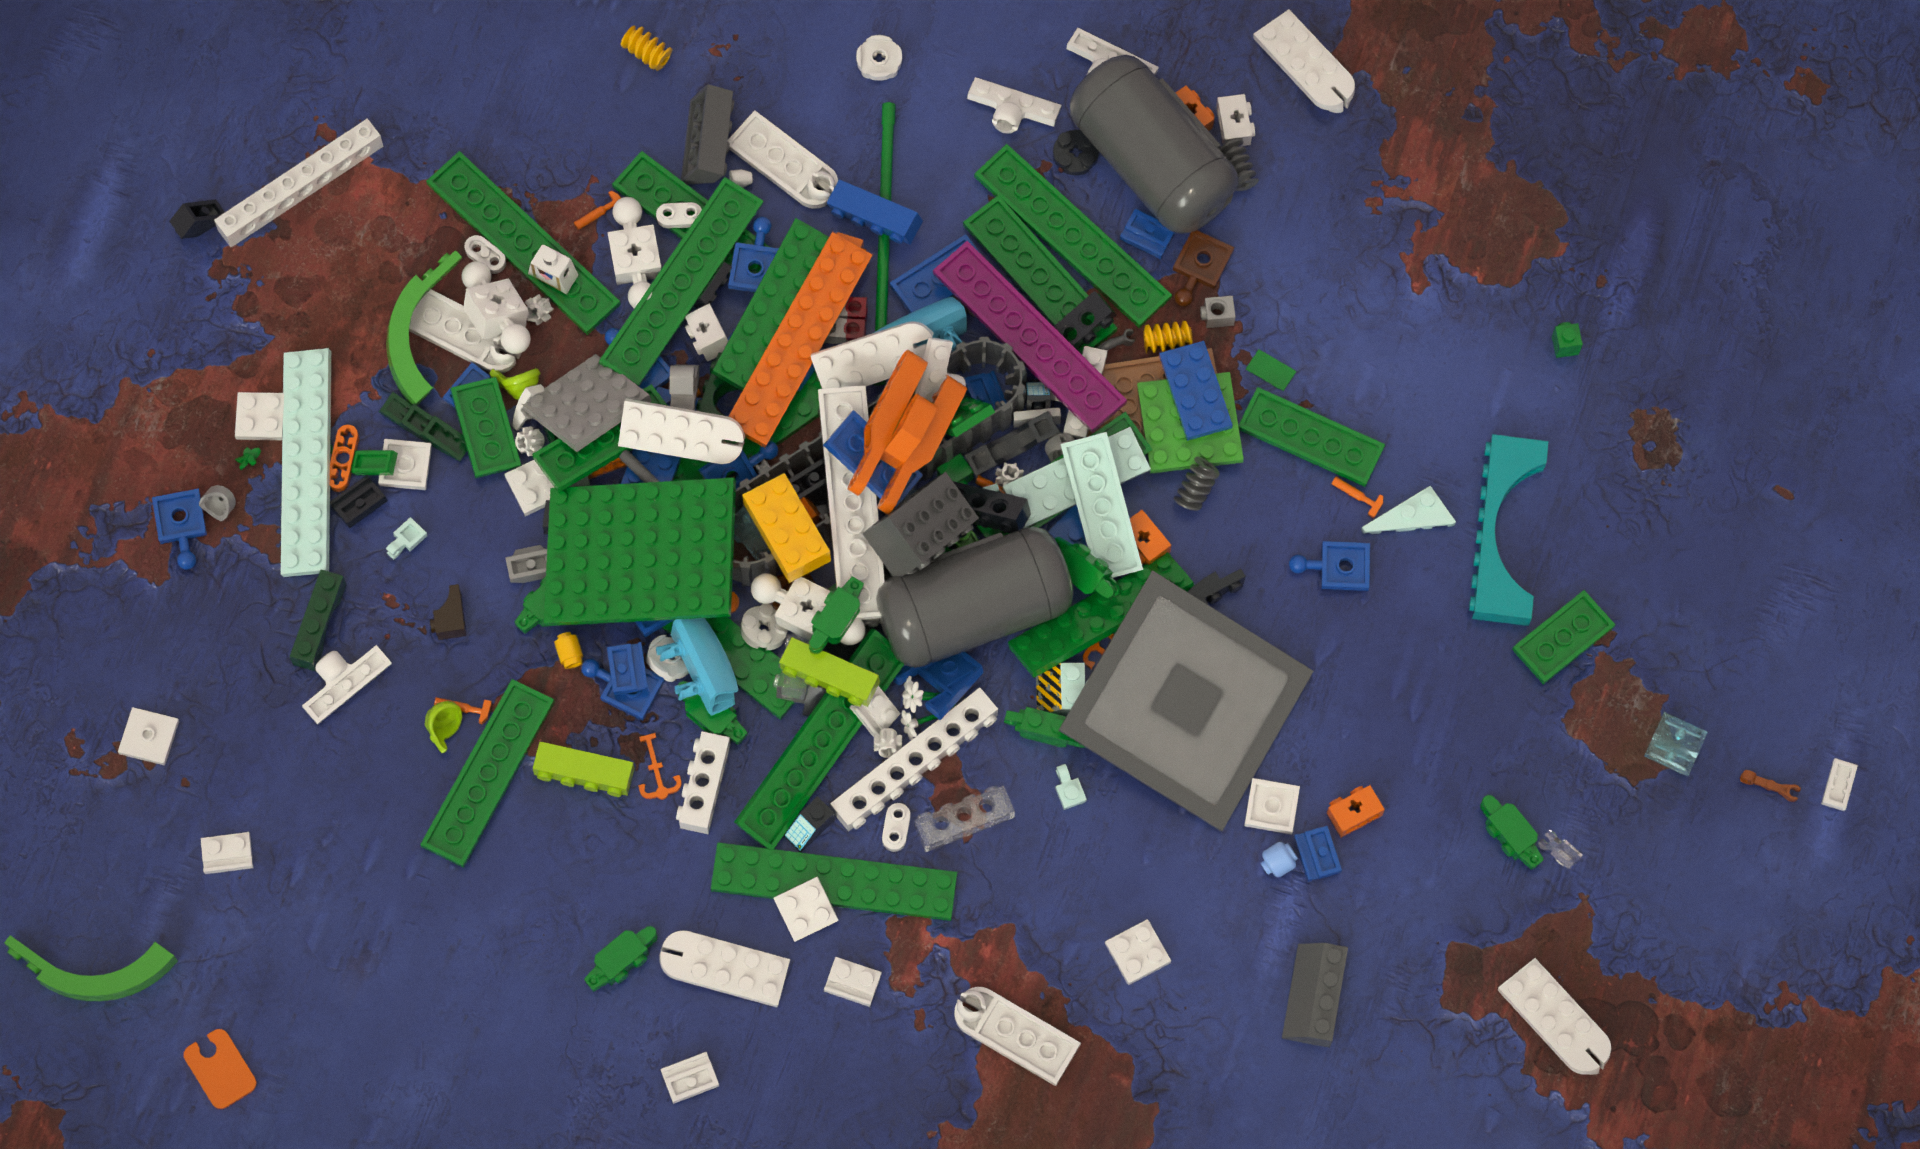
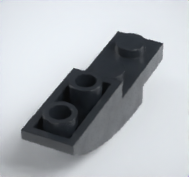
(1212, 587)

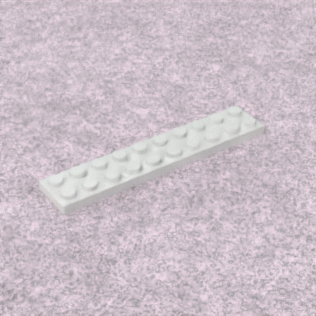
(848, 512)

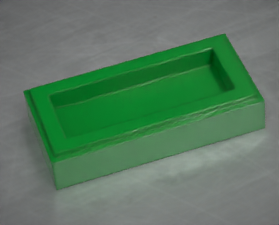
(374, 462)

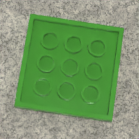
(1166, 435)

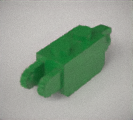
(1087, 571)
(533, 609)
(836, 616)
(722, 723)
(1040, 726)
(1512, 831)
(620, 957)

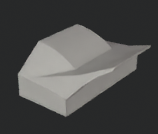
(527, 564)

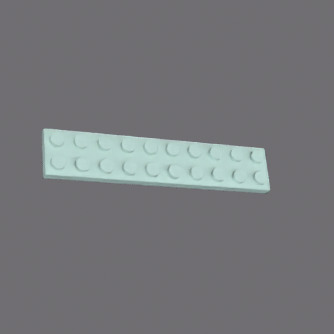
(306, 462)

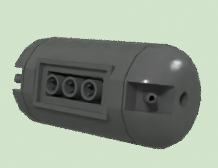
(1154, 143)
(975, 596)

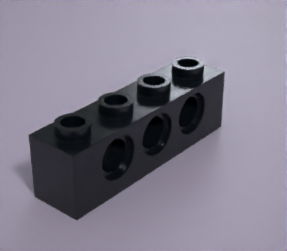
(1075, 320)
(811, 481)
(995, 508)

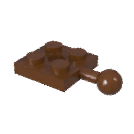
(1207, 273)

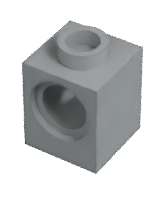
(1222, 303)

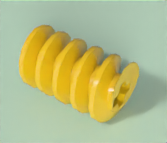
(645, 48)
(1167, 336)

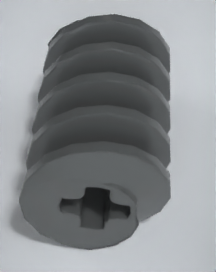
(1235, 155)
(1199, 484)

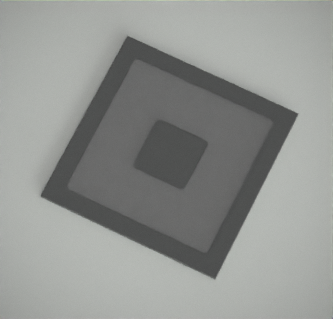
(1186, 700)

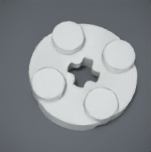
(879, 70)
(758, 638)
(668, 669)

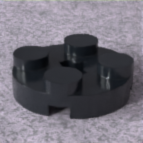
(1065, 160)

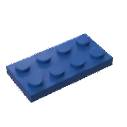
(919, 285)
(1195, 390)
(848, 447)

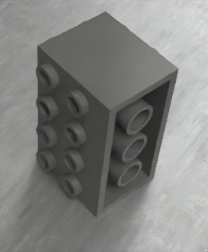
(921, 527)

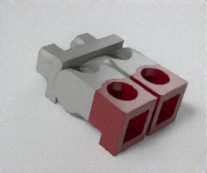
(851, 322)

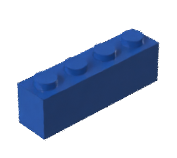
(874, 212)

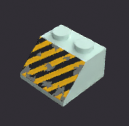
(1060, 687)

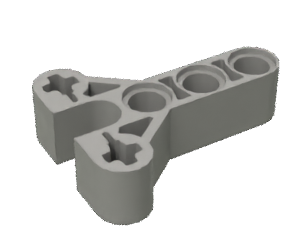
(684, 385)

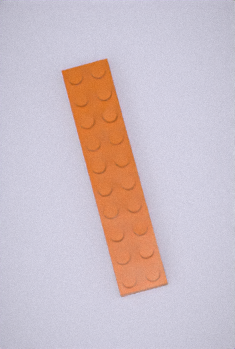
(798, 337)

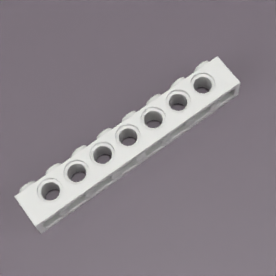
(299, 183)
(976, 703)

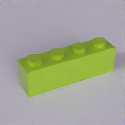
(829, 672)
(583, 769)

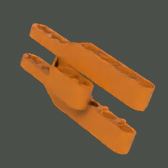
(916, 434)

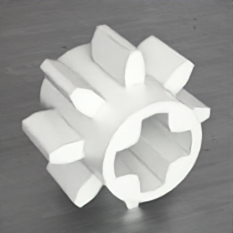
(538, 309)
(529, 440)
(1008, 474)
(887, 742)

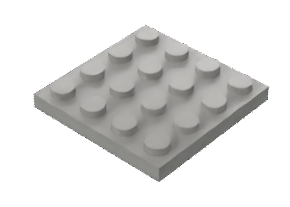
(584, 403)

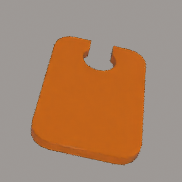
(223, 1075)

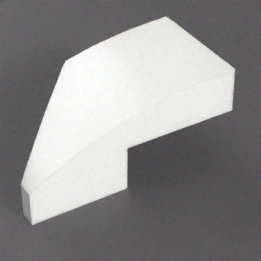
(520, 415)

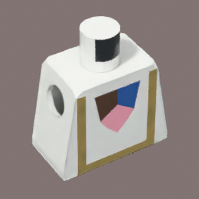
(550, 268)

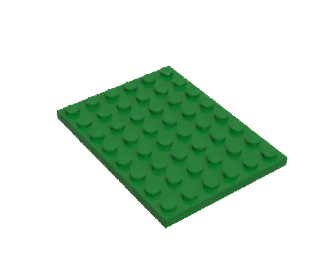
(640, 552)

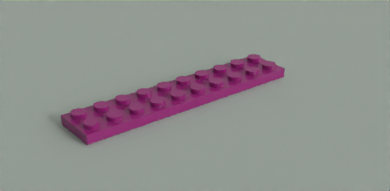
(1031, 336)

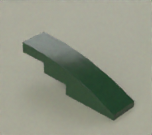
(424, 426)

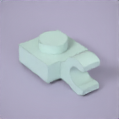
(407, 536)
(1069, 791)

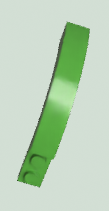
(399, 355)
(105, 987)

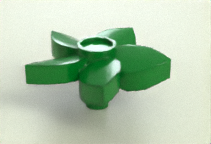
(249, 456)

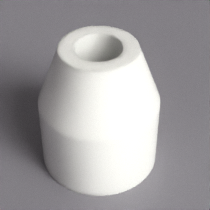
(740, 177)

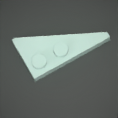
(1419, 511)

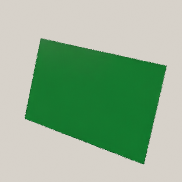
(1271, 370)

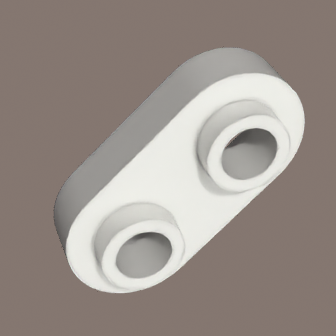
(679, 215)
(487, 253)
(896, 826)

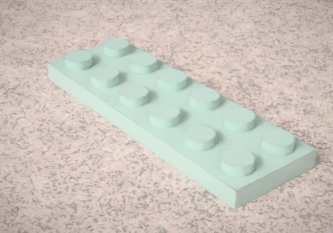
(1050, 486)
(1101, 503)

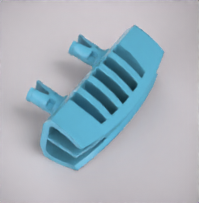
(944, 318)
(705, 662)

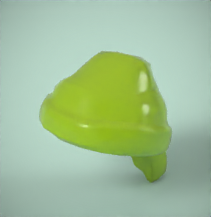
(516, 384)
(443, 722)

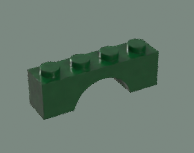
(713, 391)
(311, 634)

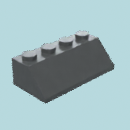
(707, 135)
(1315, 993)

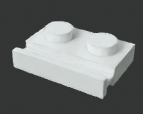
(878, 714)
(226, 853)
(852, 981)
(689, 1077)

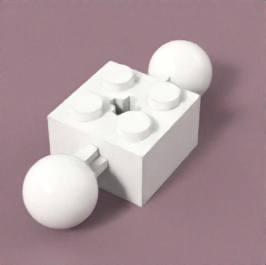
(632, 241)
(495, 308)
(801, 595)

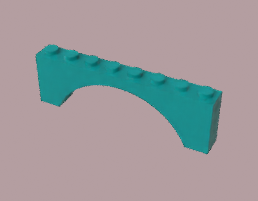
(1496, 593)

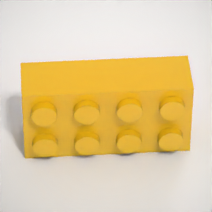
(786, 527)

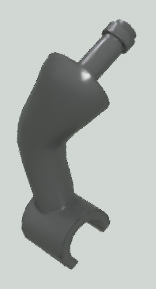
(1113, 342)

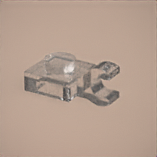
(1562, 850)

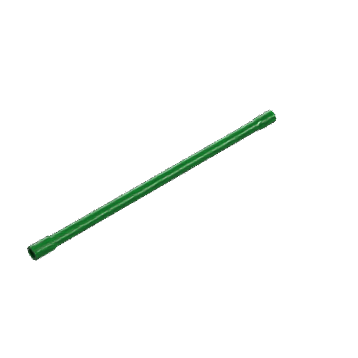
(888, 123)

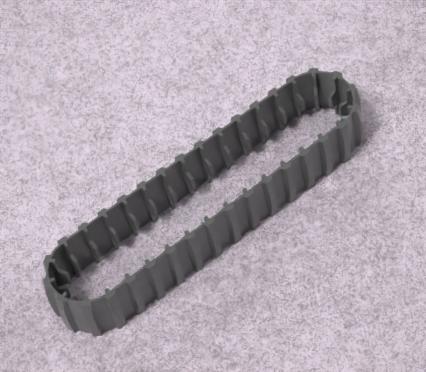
(961, 359)

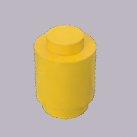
(569, 650)

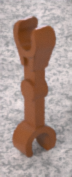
(1750, 778)

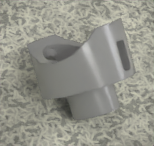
(1053, 446)
(218, 502)

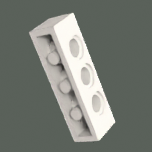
(700, 819)

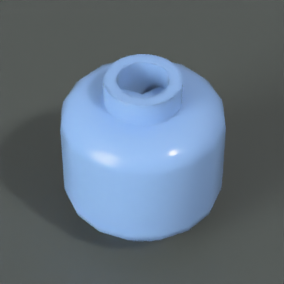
(1279, 859)

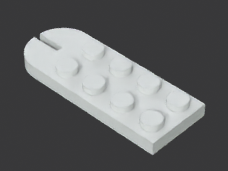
(1307, 62)
(783, 161)
(450, 328)
(869, 357)
(680, 432)
(724, 967)
(1557, 1018)
(1015, 1033)

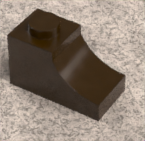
(449, 619)

